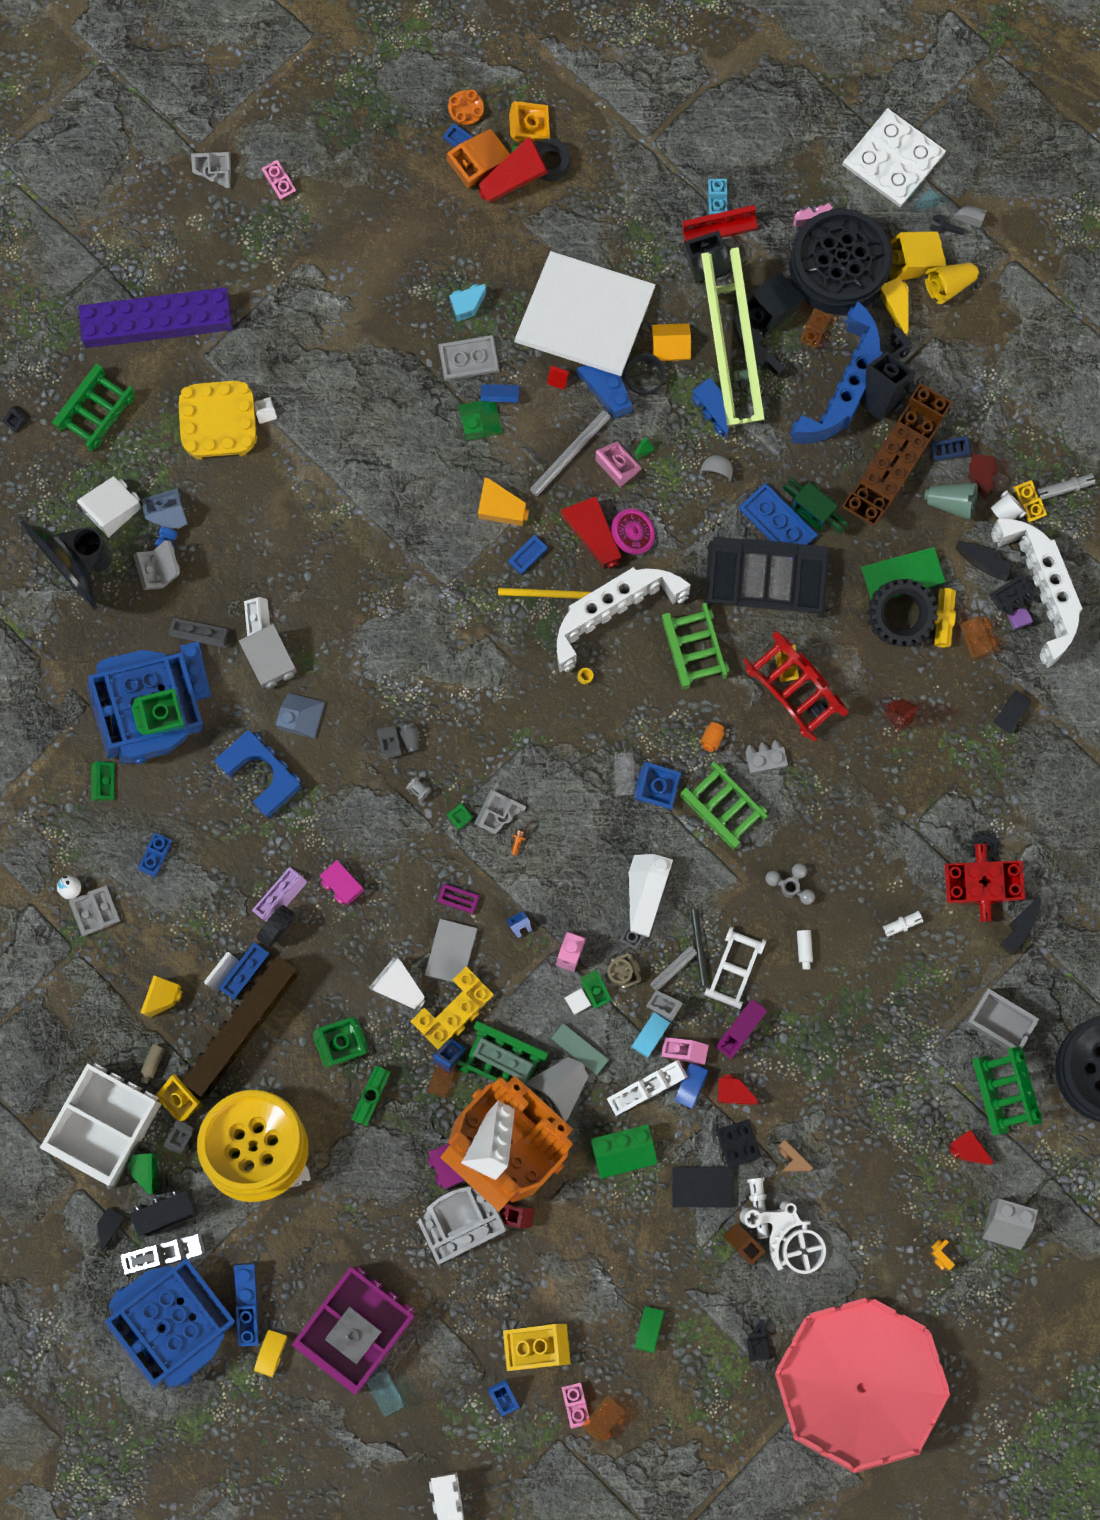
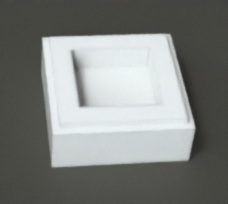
(577, 1001)

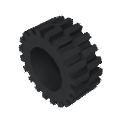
(925, 606)

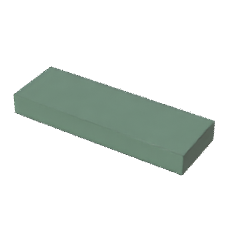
(579, 1049)
(502, 1059)

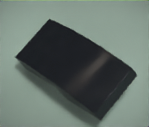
(1013, 711)

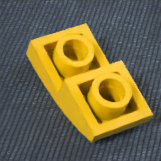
(1029, 500)
(270, 1353)

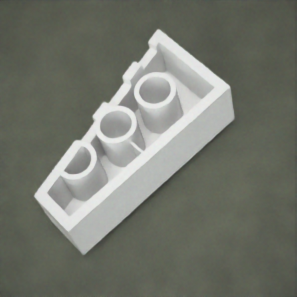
(446, 1497)

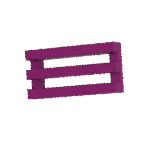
(442, 893)

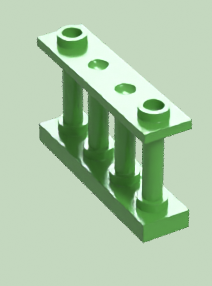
(676, 642)
(718, 824)

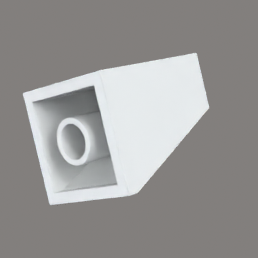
(110, 505)

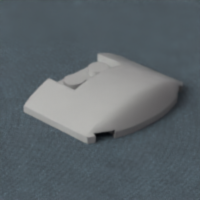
(459, 1223)

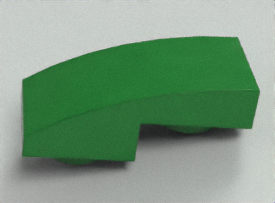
(649, 1329)

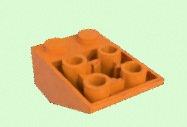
(477, 157)

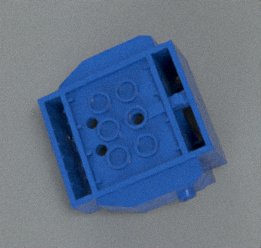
(133, 676)
(184, 1344)

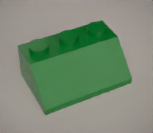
(624, 1151)

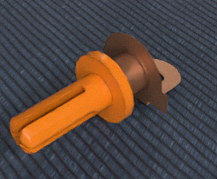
(518, 838)

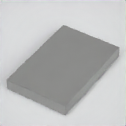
(468, 358)
(450, 950)

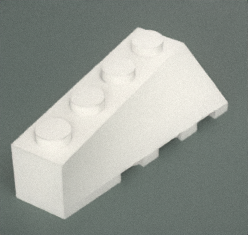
(492, 1142)

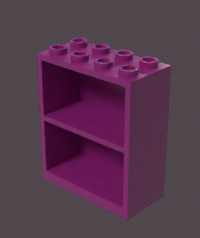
(373, 1304)

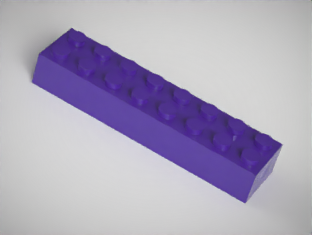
(155, 317)

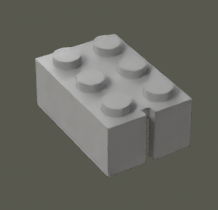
(1001, 1020)

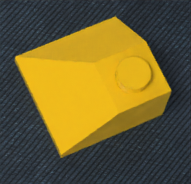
(160, 996)

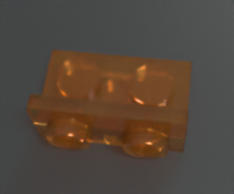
(979, 637)
(603, 1419)

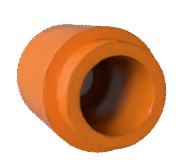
(712, 737)

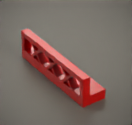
(727, 222)

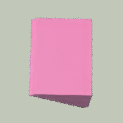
(617, 463)

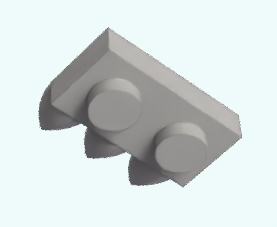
(766, 758)

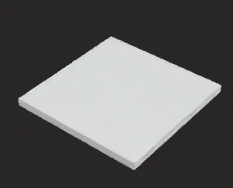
(585, 313)

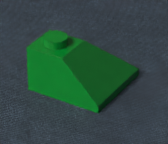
(479, 419)
(145, 1171)

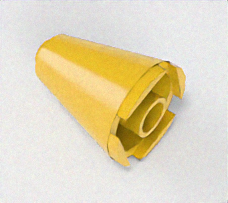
(949, 280)

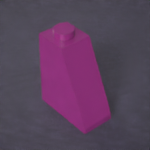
(741, 1028)

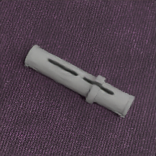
(1066, 486)

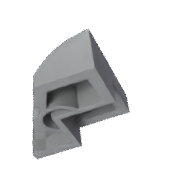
(213, 166)
(497, 811)

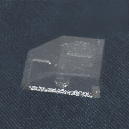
(624, 774)

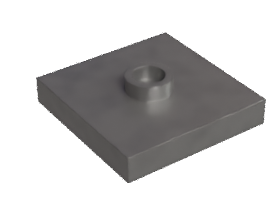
(353, 1335)

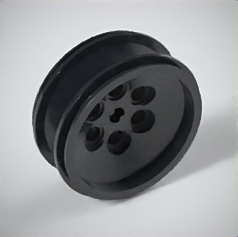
(816, 280)
(1070, 1063)

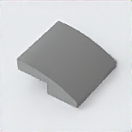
(94, 911)

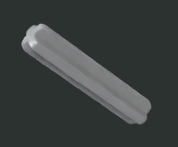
(673, 968)

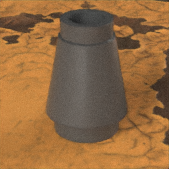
(410, 736)

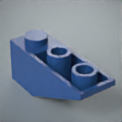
(710, 400)

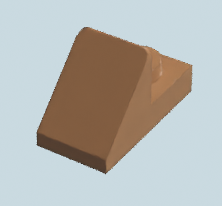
(798, 1163)

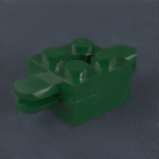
(815, 506)

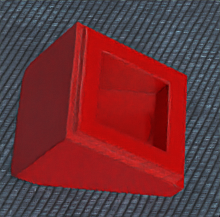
(557, 377)

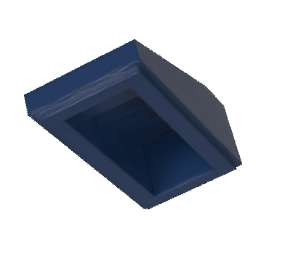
(959, 454)

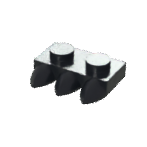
(1012, 594)

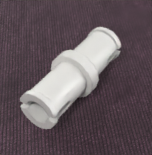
(903, 924)

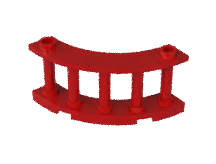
(809, 673)

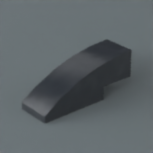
(984, 560)
(1021, 927)

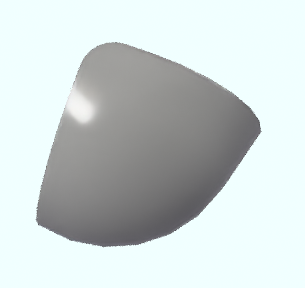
(718, 464)

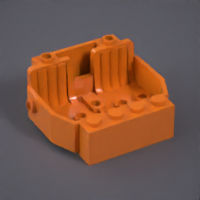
(536, 1146)

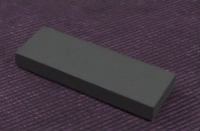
(198, 632)

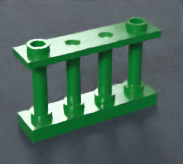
(84, 392)
(500, 1040)
(991, 1098)

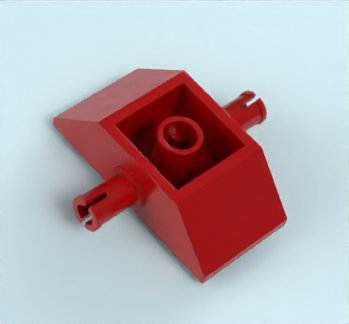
(1003, 881)

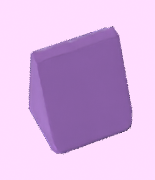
(1020, 618)

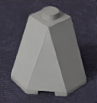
(560, 1085)

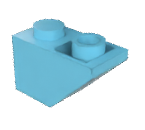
(467, 302)

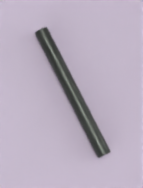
(699, 947)

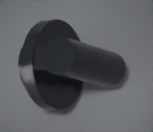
(817, 708)

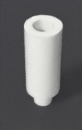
(805, 948)

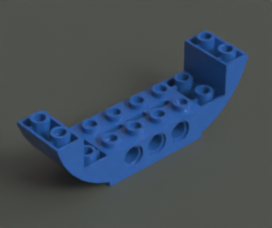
(850, 390)

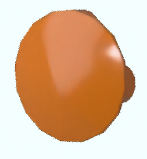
(466, 107)

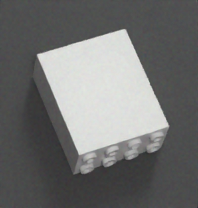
(101, 1124)

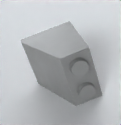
(268, 657)
(1009, 1223)

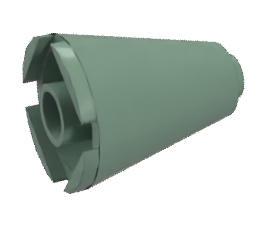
(954, 498)

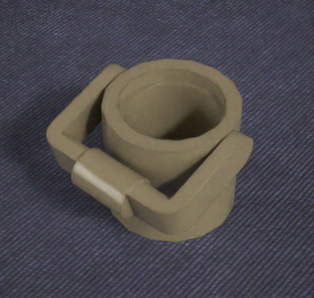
(620, 971)

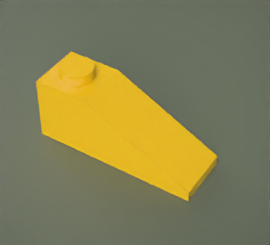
(895, 299)

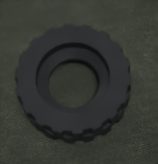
(562, 151)
(276, 926)

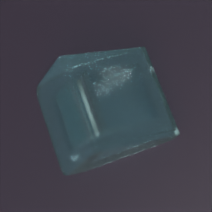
(929, 199)

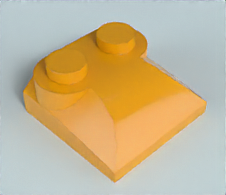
(529, 121)

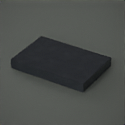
(702, 1187)

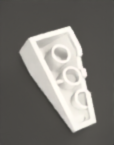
(646, 886)

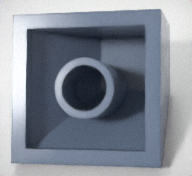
(165, 509)
(300, 715)

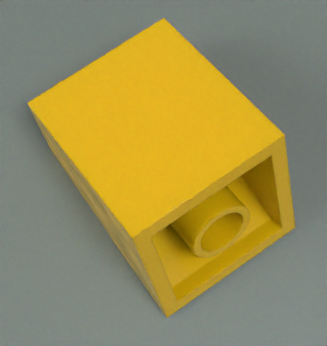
(915, 254)

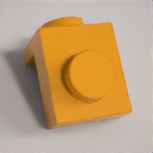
(942, 1260)

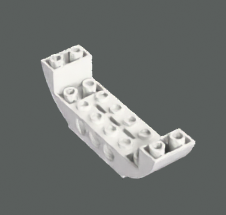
(1052, 581)
(636, 584)

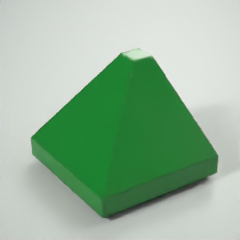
(643, 449)

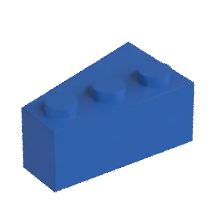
(608, 389)

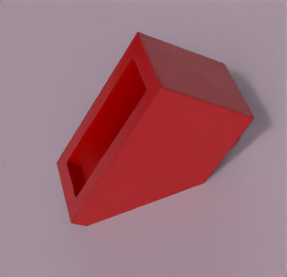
(734, 1092)
(969, 1149)

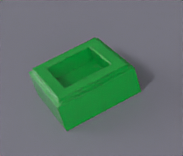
(459, 816)

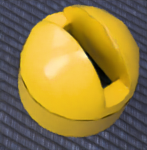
(587, 673)

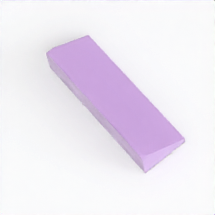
(280, 894)

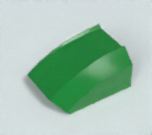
(157, 713)
(340, 1042)

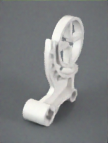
(782, 1221)

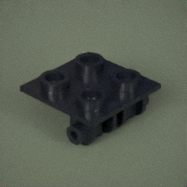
(738, 1143)

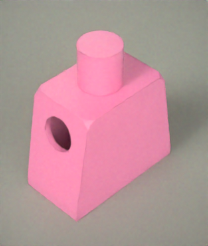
(570, 951)

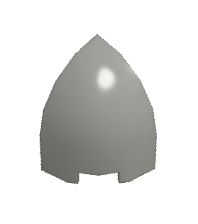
(971, 215)

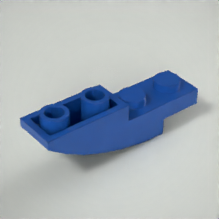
(247, 1304)

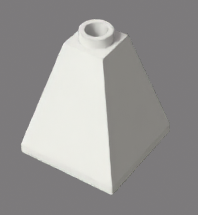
(398, 985)

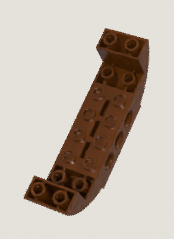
(898, 455)

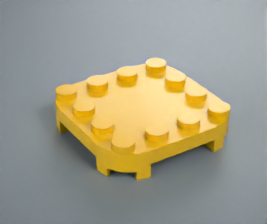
(217, 419)

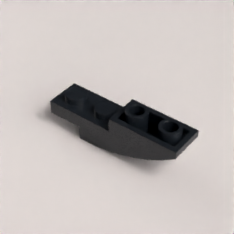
(762, 353)

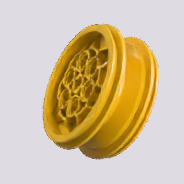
(243, 1114)

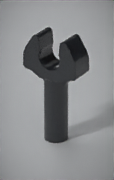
(945, 226)

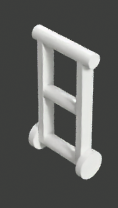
(759, 946)

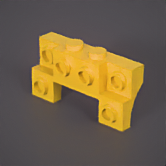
(457, 1013)

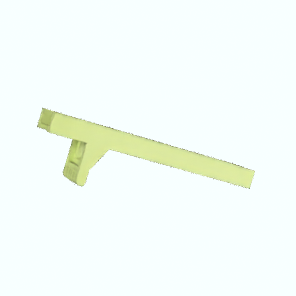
(740, 289)

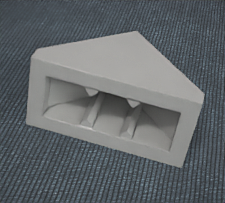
(664, 1005)

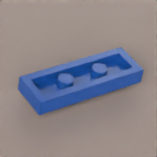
(196, 670)
(244, 971)

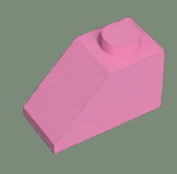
(685, 1050)

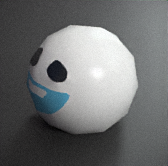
(69, 887)

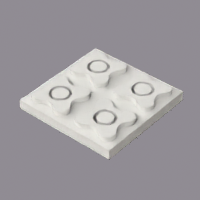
(894, 157)

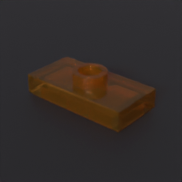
(440, 1082)

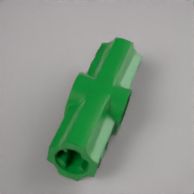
(366, 1108)

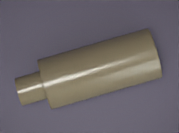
(151, 1063)

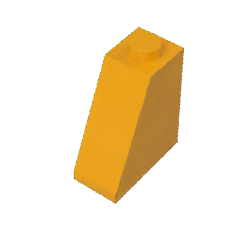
(501, 505)

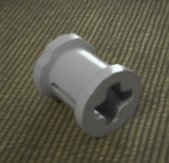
(418, 788)

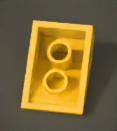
(536, 1347)

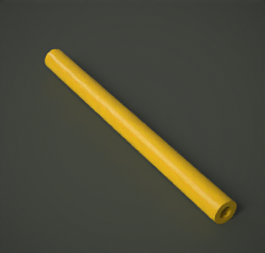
(542, 593)

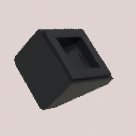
(16, 418)

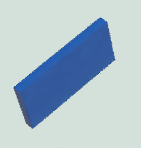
(776, 517)

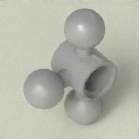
(799, 871)

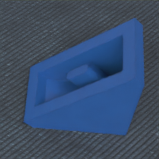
(449, 1055)
(503, 1397)

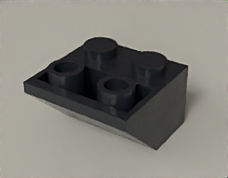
(707, 243)

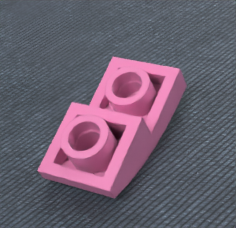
(278, 179)
(803, 216)
(575, 1404)

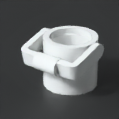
(1008, 507)

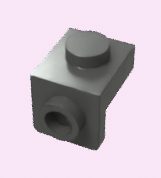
(389, 742)
(179, 1136)

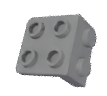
(157, 566)

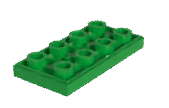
(918, 566)

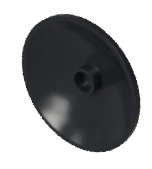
(68, 555)

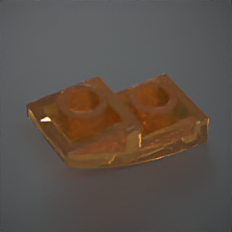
(815, 328)

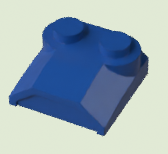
(656, 785)

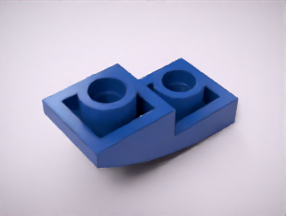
(155, 855)
(691, 1086)

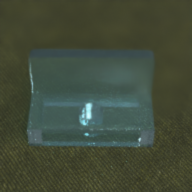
(386, 1393)

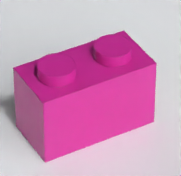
(341, 883)

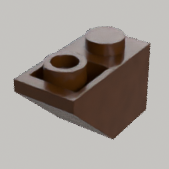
(744, 1244)

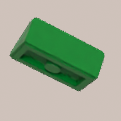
(102, 781)

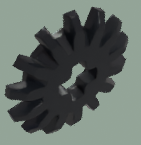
(990, 843)

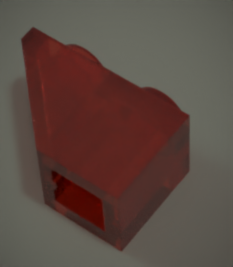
(981, 472)

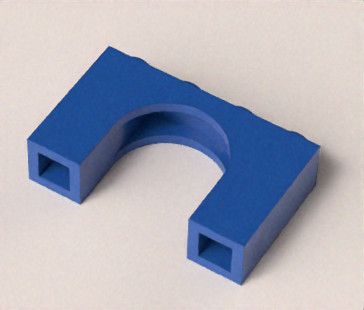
(249, 748)

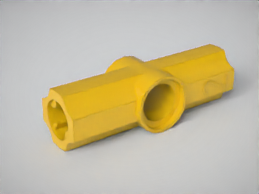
(946, 617)

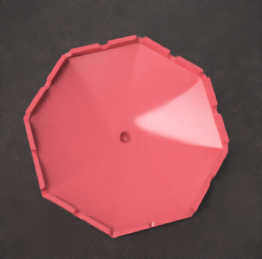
(862, 1384)

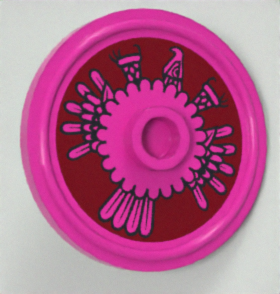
(633, 531)

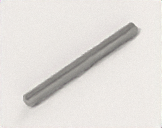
(570, 453)

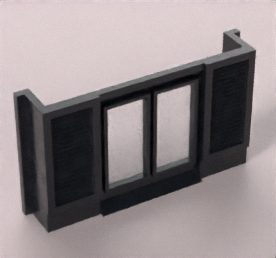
(767, 575)

